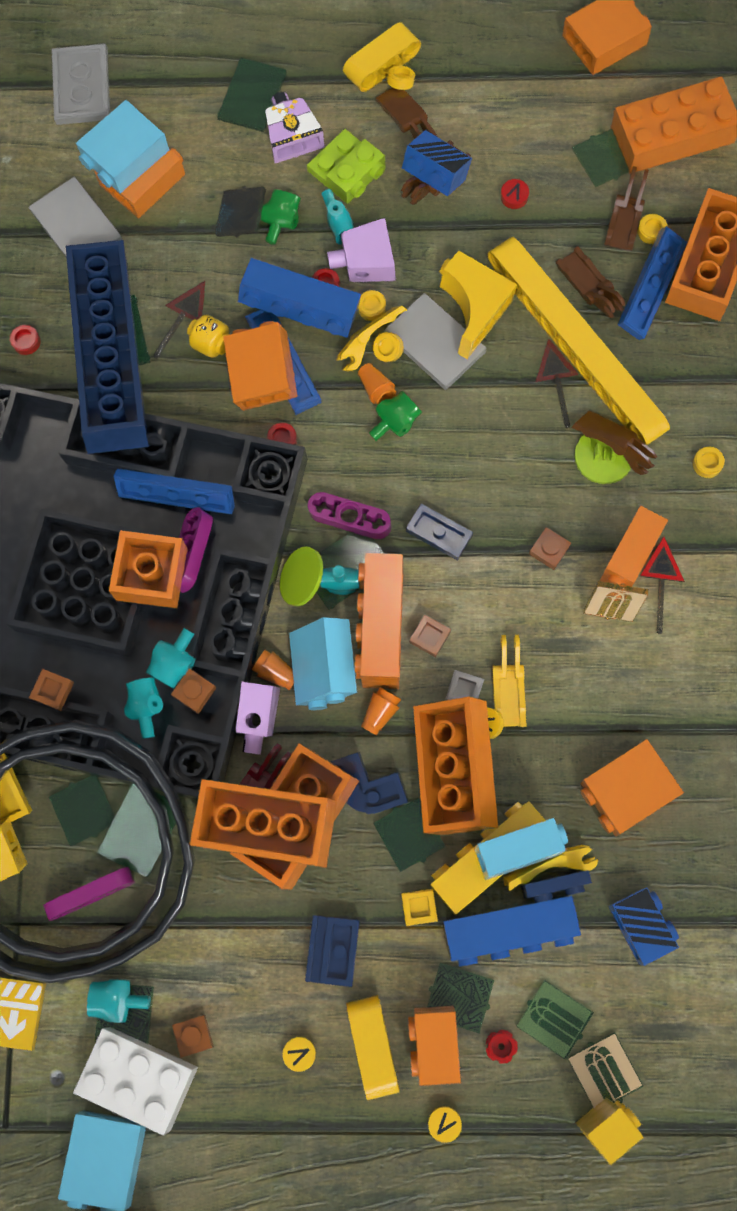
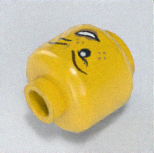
(207, 335)

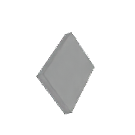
(80, 84)
(73, 217)
(433, 341)

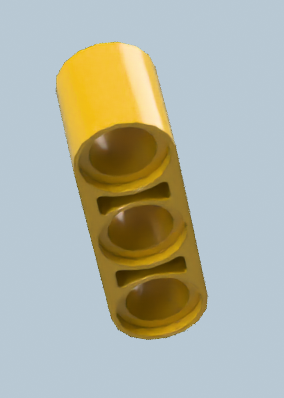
(374, 60)
(372, 1047)

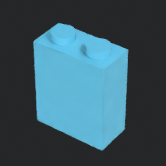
(122, 147)
(322, 663)
(521, 848)
(102, 1162)

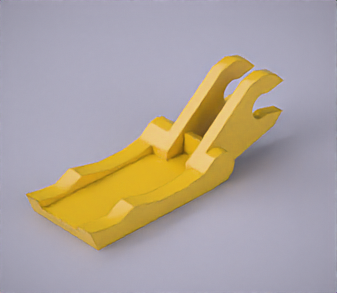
(357, 343)
(509, 687)
(570, 858)

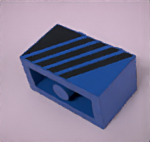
(436, 163)
(644, 926)

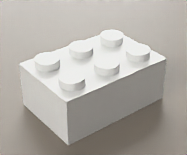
(135, 1080)

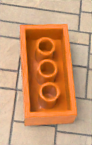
(675, 124)
(709, 260)
(382, 621)
(455, 766)
(306, 775)
(263, 823)

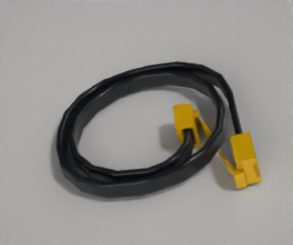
(13, 860)

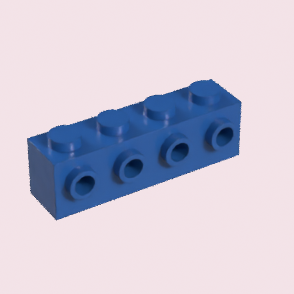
(298, 297)
(512, 929)

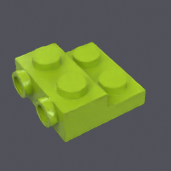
(347, 166)

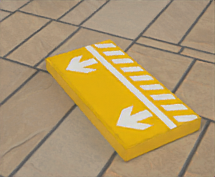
(20, 1012)

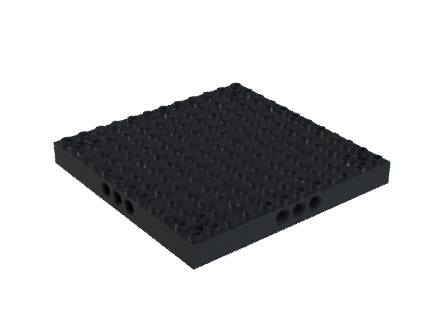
(57, 570)

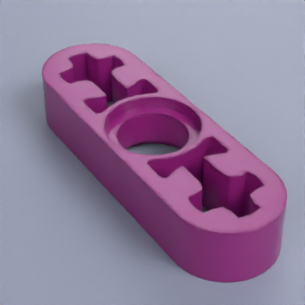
(343, 504)
(195, 536)
(89, 893)

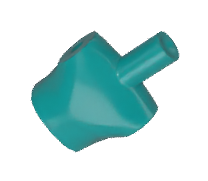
(337, 215)
(340, 580)
(171, 661)
(143, 703)
(112, 1000)

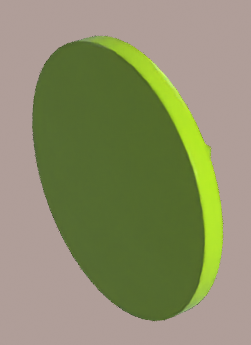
(599, 461)
(301, 576)

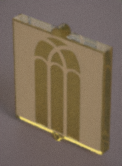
(615, 601)

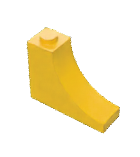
(479, 293)

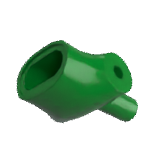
(280, 212)
(396, 414)

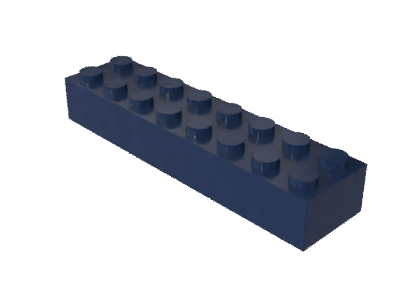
(105, 348)

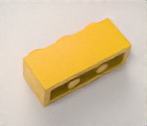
(611, 1129)

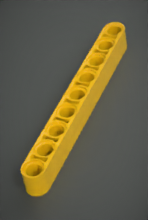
(578, 341)

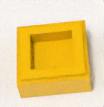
(419, 907)

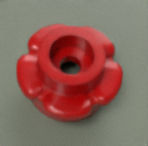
(510, 1049)

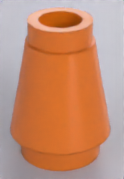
(376, 384)
(274, 669)
(380, 710)

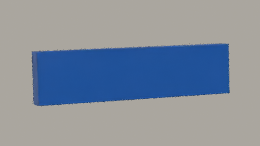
(652, 283)
(307, 394)
(174, 491)

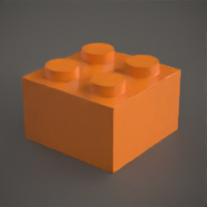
(148, 569)
(437, 1045)

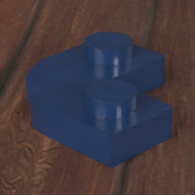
(372, 795)

